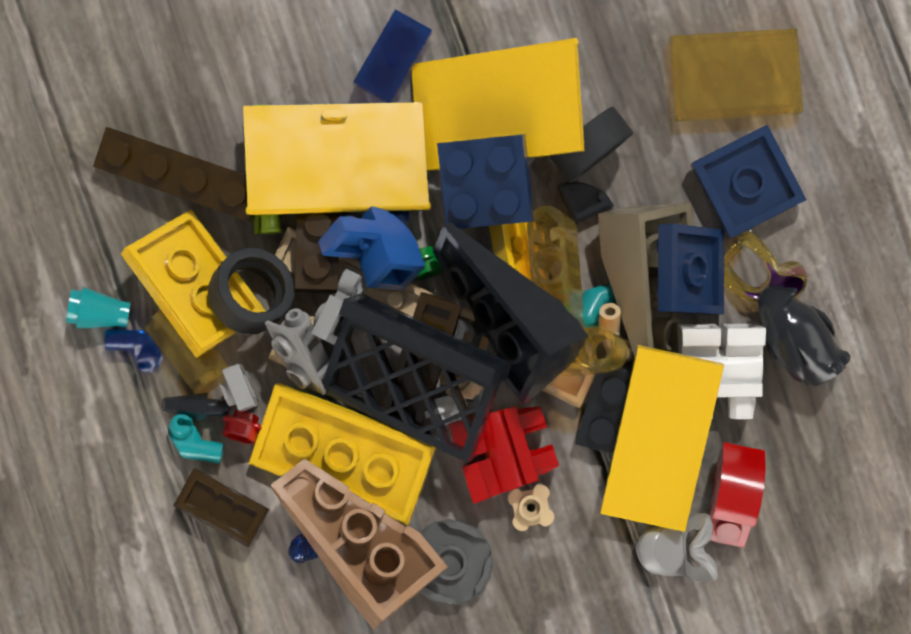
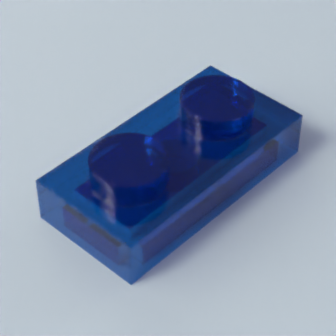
(392, 57)

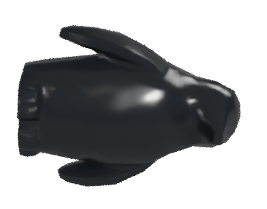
(800, 337)

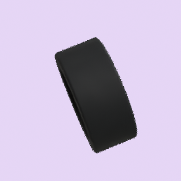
(601, 138)
(271, 270)

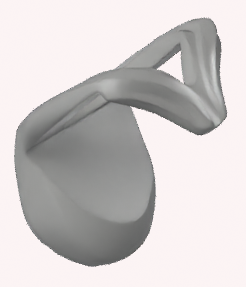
(665, 553)

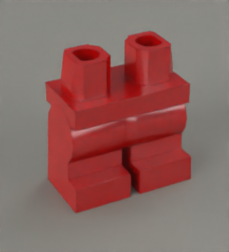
(506, 452)

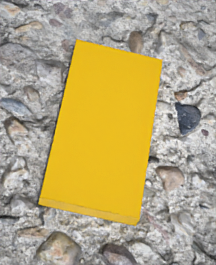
(661, 438)
(353, 448)

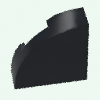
(583, 200)

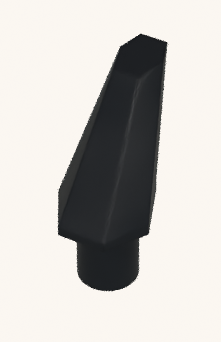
(195, 406)

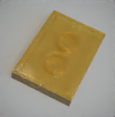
(736, 75)

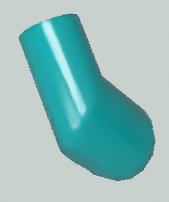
(593, 300)
(189, 442)

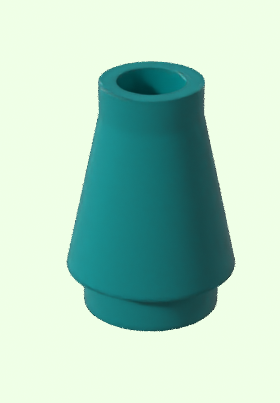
(96, 310)

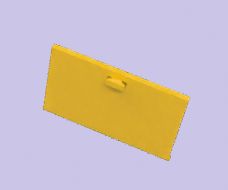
(503, 94)
(335, 164)

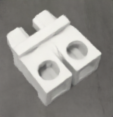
(740, 354)

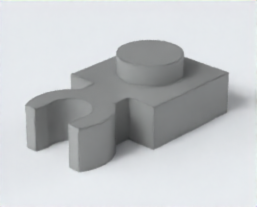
(327, 318)
(238, 388)

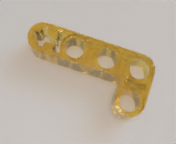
(568, 286)

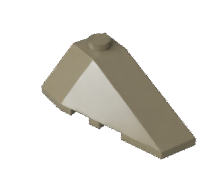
(631, 262)

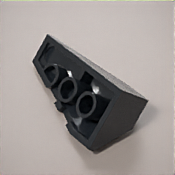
(512, 311)

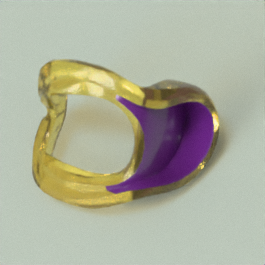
(788, 274)

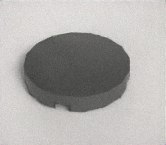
(467, 558)

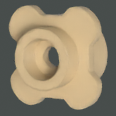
(536, 496)

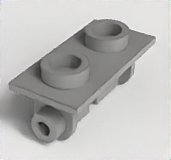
(304, 363)

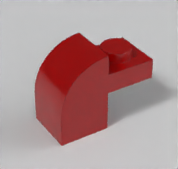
(736, 493)

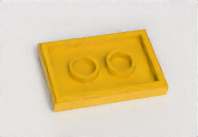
(176, 272)

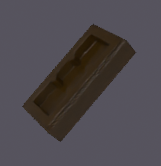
(221, 507)

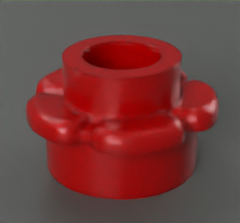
(242, 427)

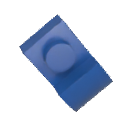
(382, 245)

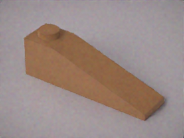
(362, 547)

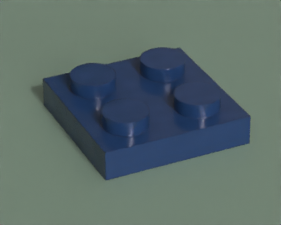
(486, 181)
(748, 182)
(690, 269)

